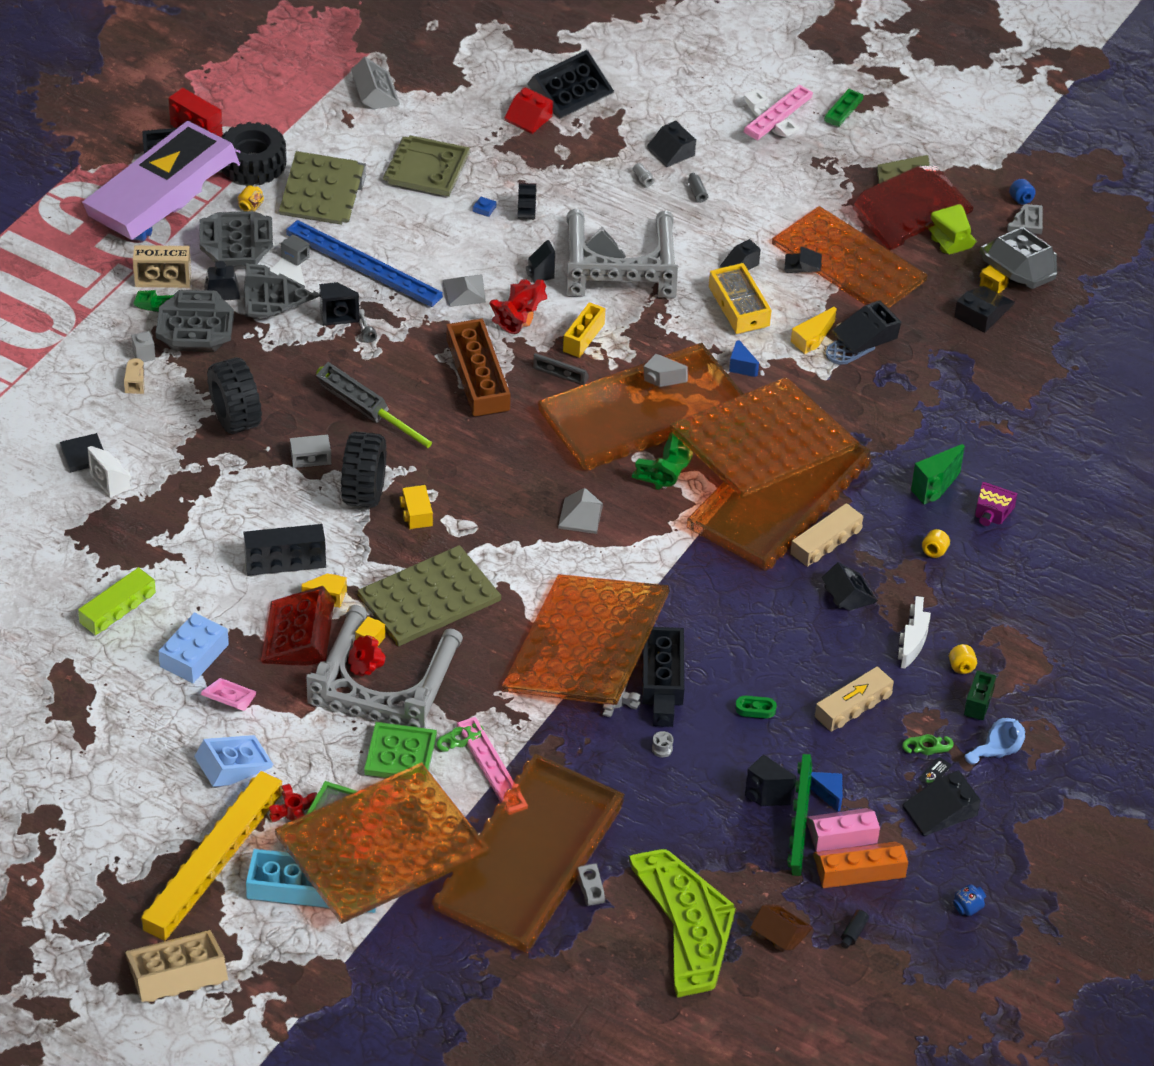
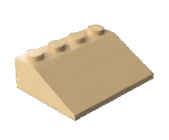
(177, 966)

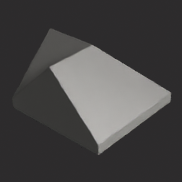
(465, 290)
(581, 512)

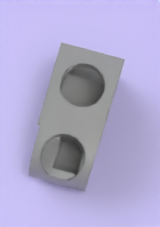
(591, 884)

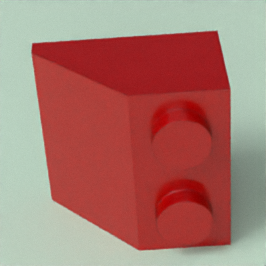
(529, 110)

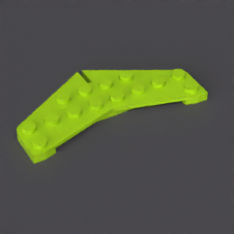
(698, 914)

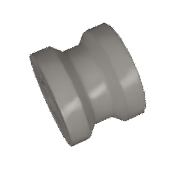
(659, 740)

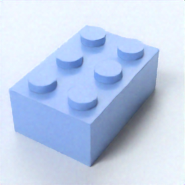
(193, 647)

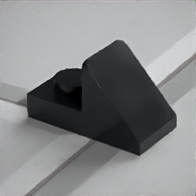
(804, 261)

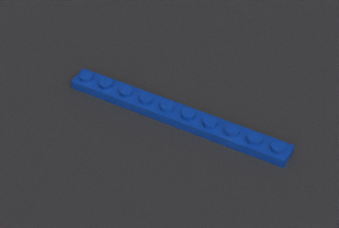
(366, 264)

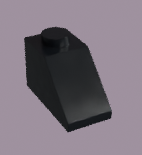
(746, 253)
(542, 263)

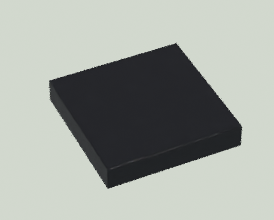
(76, 451)

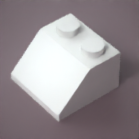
(108, 472)

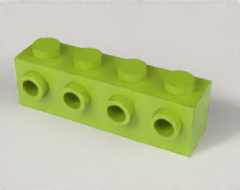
(117, 601)

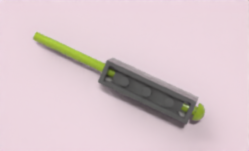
(362, 399)

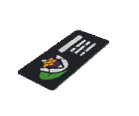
(935, 771)

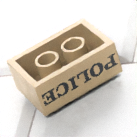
(162, 266)

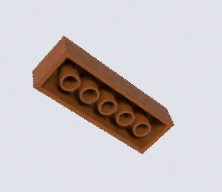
(478, 367)

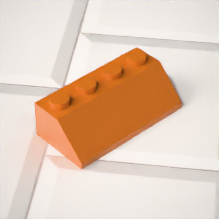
(861, 864)

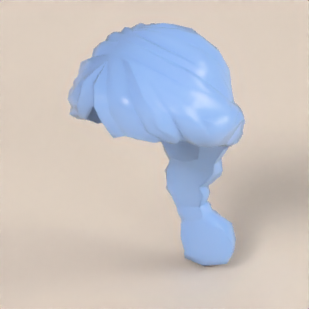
(1003, 739)

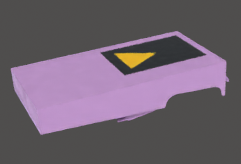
(160, 180)

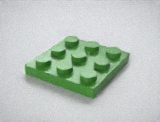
(398, 748)

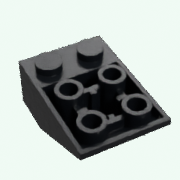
(868, 327)

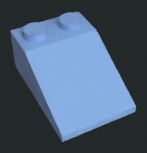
(231, 759)

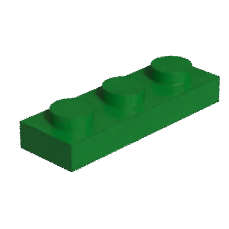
(843, 107)

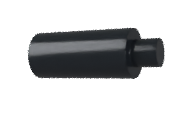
(854, 928)

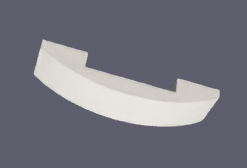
(758, 104)

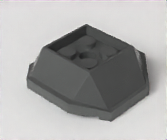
(236, 237)
(1022, 257)
(195, 321)

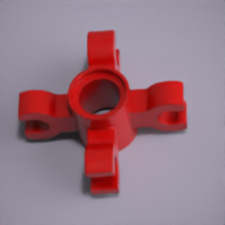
(293, 806)

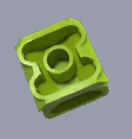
(952, 229)

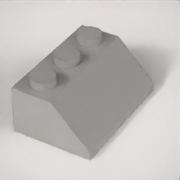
(374, 85)

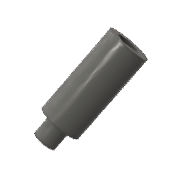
(697, 187)

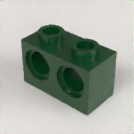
(980, 695)

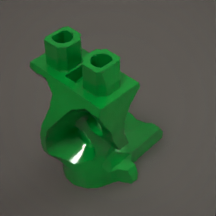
(667, 470)

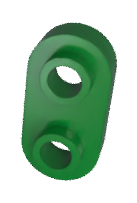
(755, 706)

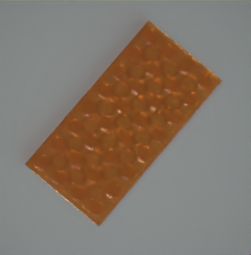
(851, 258)

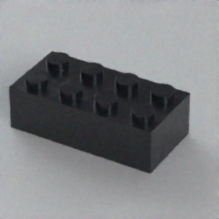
(284, 549)
(663, 664)

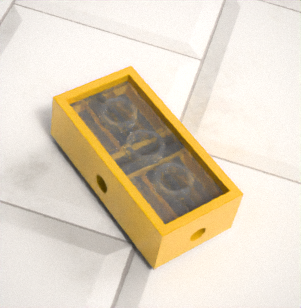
(739, 298)

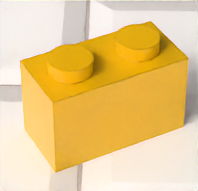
(416, 506)

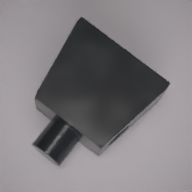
(223, 280)

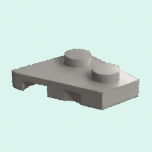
(1029, 218)

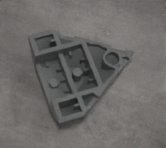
(271, 293)

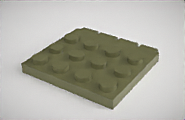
(426, 165)
(321, 188)

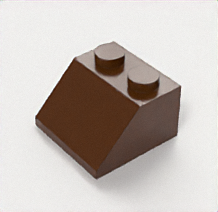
(780, 927)

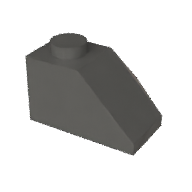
(604, 244)

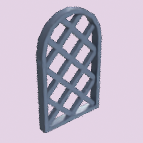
(850, 359)

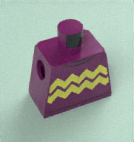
(994, 504)

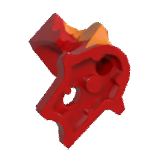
(522, 297)

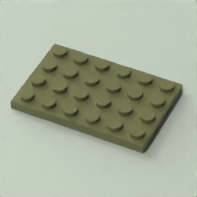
(429, 595)

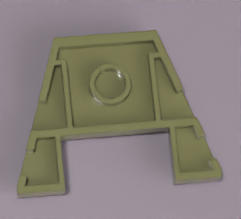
(891, 169)

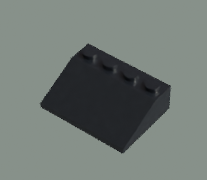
(572, 84)

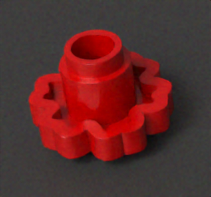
(365, 656)

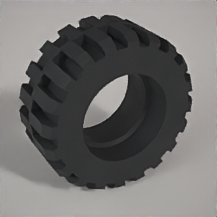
(258, 167)
(234, 395)
(363, 469)

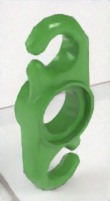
(450, 738)
(937, 746)

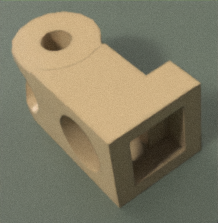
(134, 377)

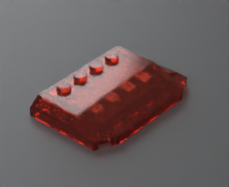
(905, 204)

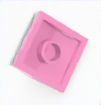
(229, 694)

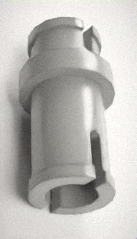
(644, 176)

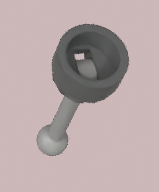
(367, 330)

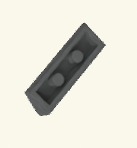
(560, 369)

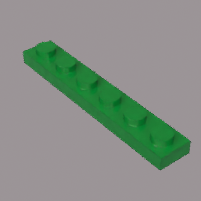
(801, 807)

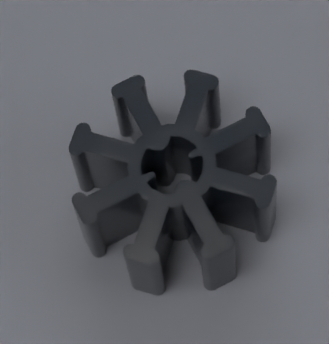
(527, 200)

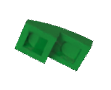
(149, 300)

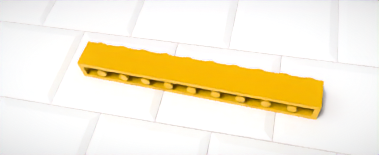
(211, 856)

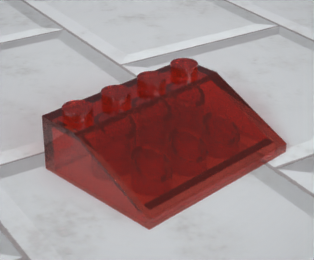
(299, 628)

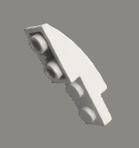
(914, 633)

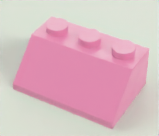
(844, 829)

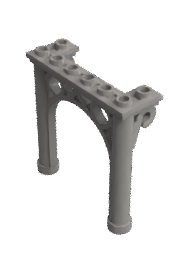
(604, 268)
(370, 704)

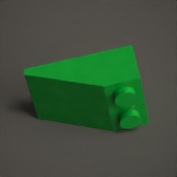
(936, 474)

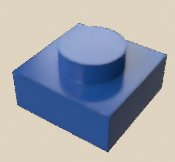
(484, 206)

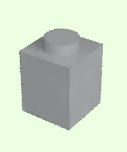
(143, 346)

